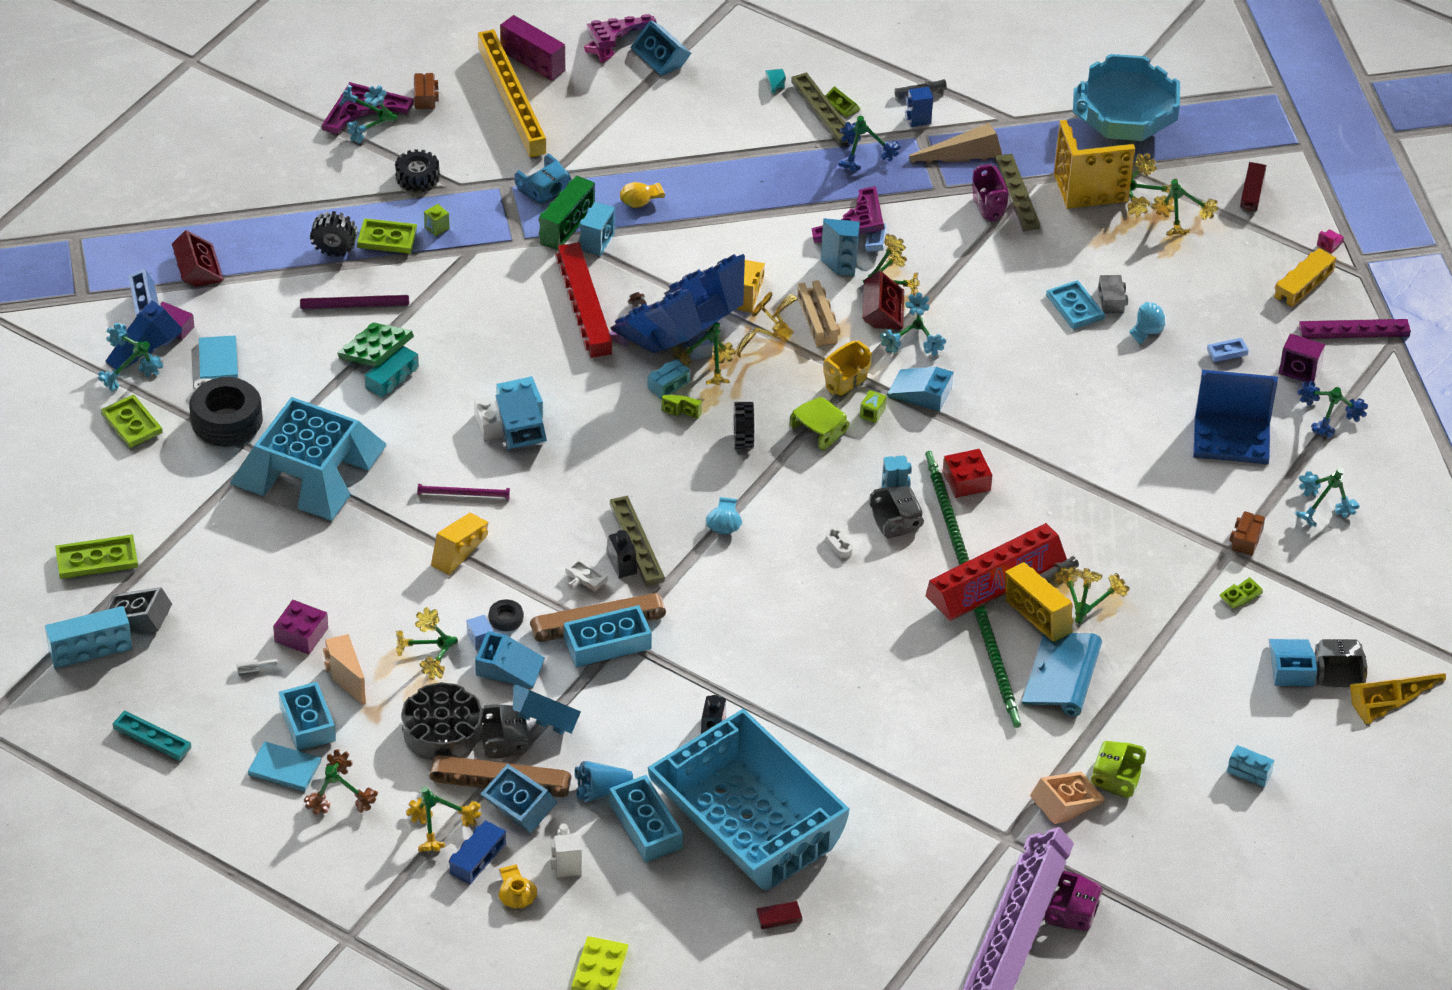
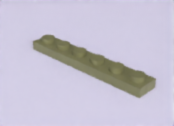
(820, 105)
(1017, 192)
(645, 557)

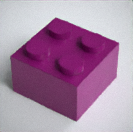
(1301, 358)
(300, 627)

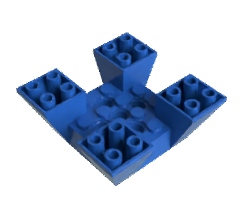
(686, 307)

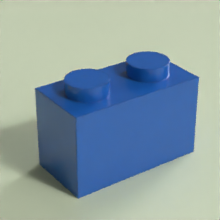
(919, 107)

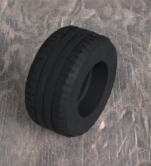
(225, 428)

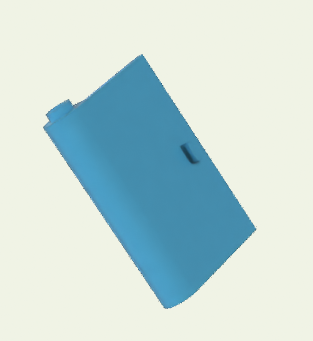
(1063, 672)

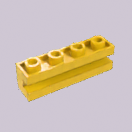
(1305, 277)

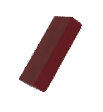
(779, 915)

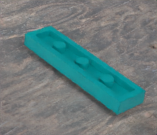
(152, 735)

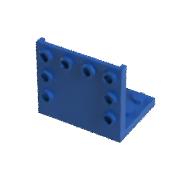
(1234, 416)

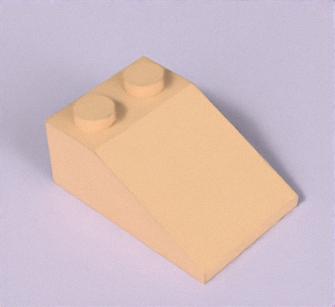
(344, 666)
(1066, 796)

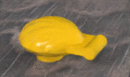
(639, 194)
(516, 890)

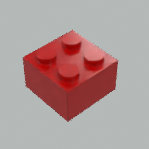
(967, 473)

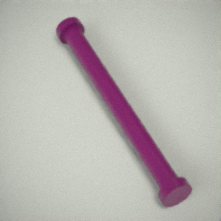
(463, 491)

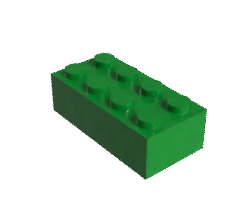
(566, 212)

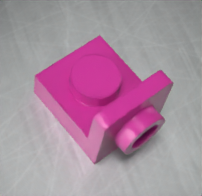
(603, 54)
(1329, 240)

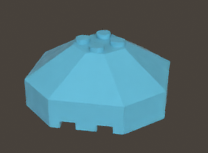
(1127, 98)

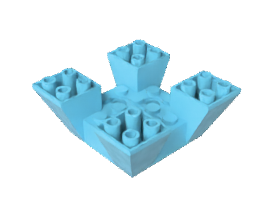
(310, 446)

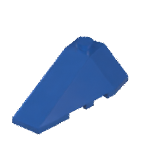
(150, 325)

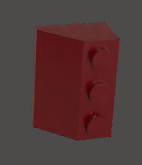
(196, 260)
(883, 302)

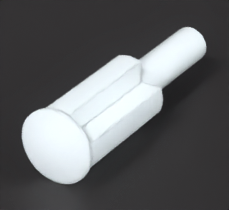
(254, 665)

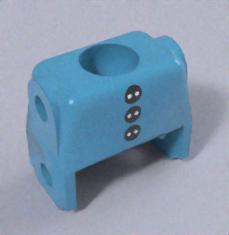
(545, 182)

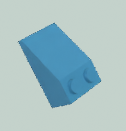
(922, 386)
(519, 798)

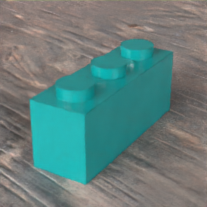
(391, 372)

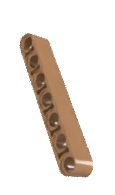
(551, 625)
(481, 773)

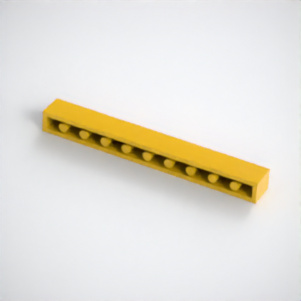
(512, 93)

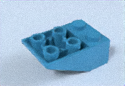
(520, 419)
(507, 661)
(1292, 662)

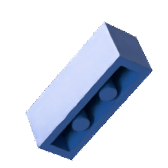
(477, 852)

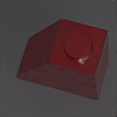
(1253, 186)

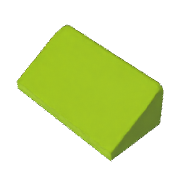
(842, 102)

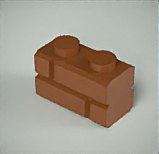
(424, 91)
(1247, 533)

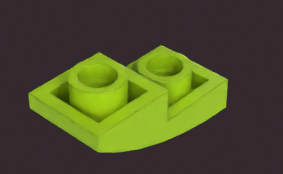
(680, 404)
(1241, 594)

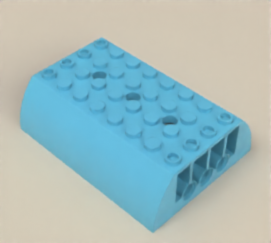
(790, 808)

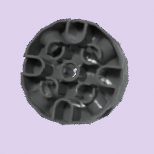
(442, 720)

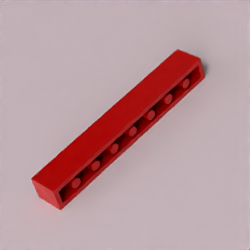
(584, 300)

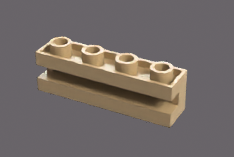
(818, 313)

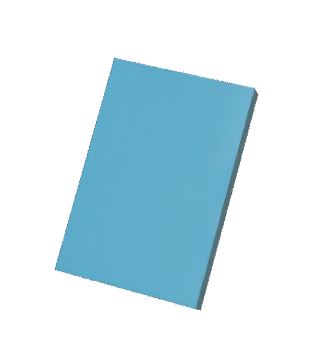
(1075, 304)
(218, 357)
(284, 766)

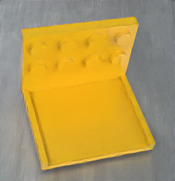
(1093, 174)

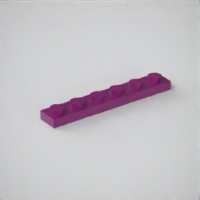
(1354, 328)

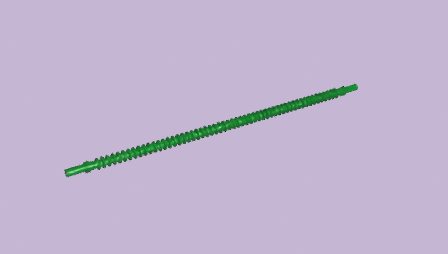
(980, 612)

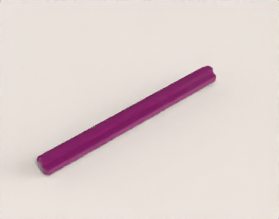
(354, 301)

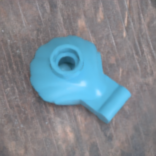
(1149, 321)
(724, 518)

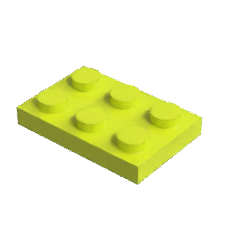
(600, 965)

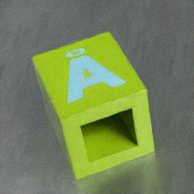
(436, 220)
(873, 406)

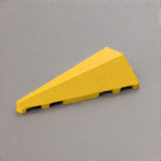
(1379, 697)

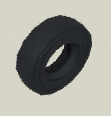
(506, 624)

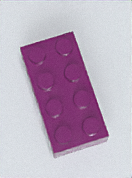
(533, 47)

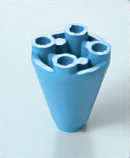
(596, 779)

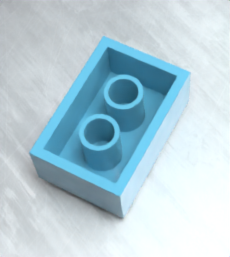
(307, 716)

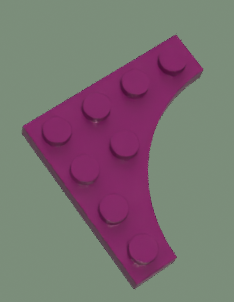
(605, 32)
(350, 111)
(866, 212)

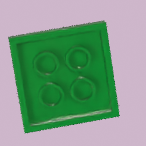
(375, 344)

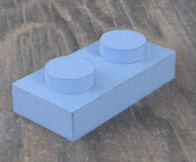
(875, 240)
(1227, 350)

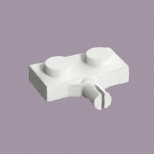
(585, 574)

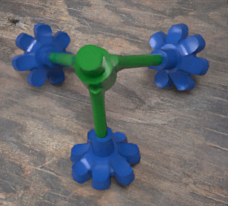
(853, 133)
(1354, 409)

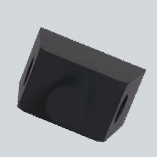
(618, 548)
(713, 710)

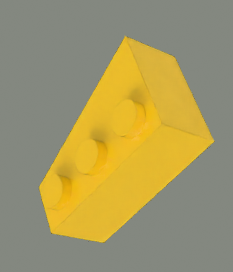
(753, 281)
(458, 542)

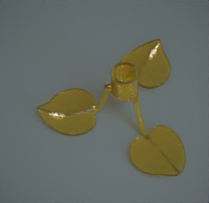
(780, 328)

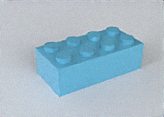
(607, 636)
(88, 637)
(645, 818)

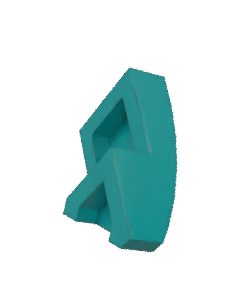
(776, 79)

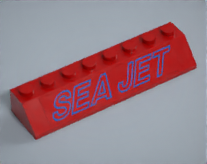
(984, 576)

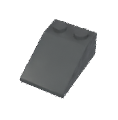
(143, 608)

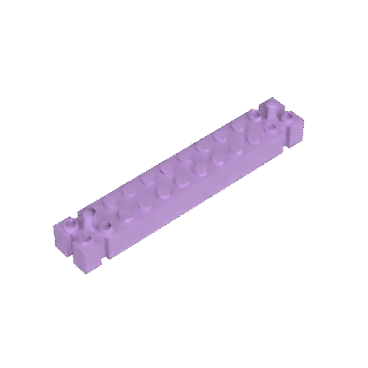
(1020, 912)

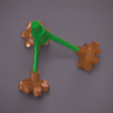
(338, 764)

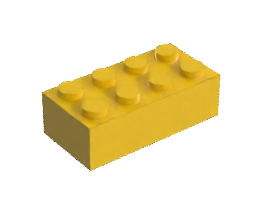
(1039, 602)

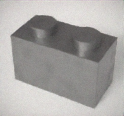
(1112, 293)

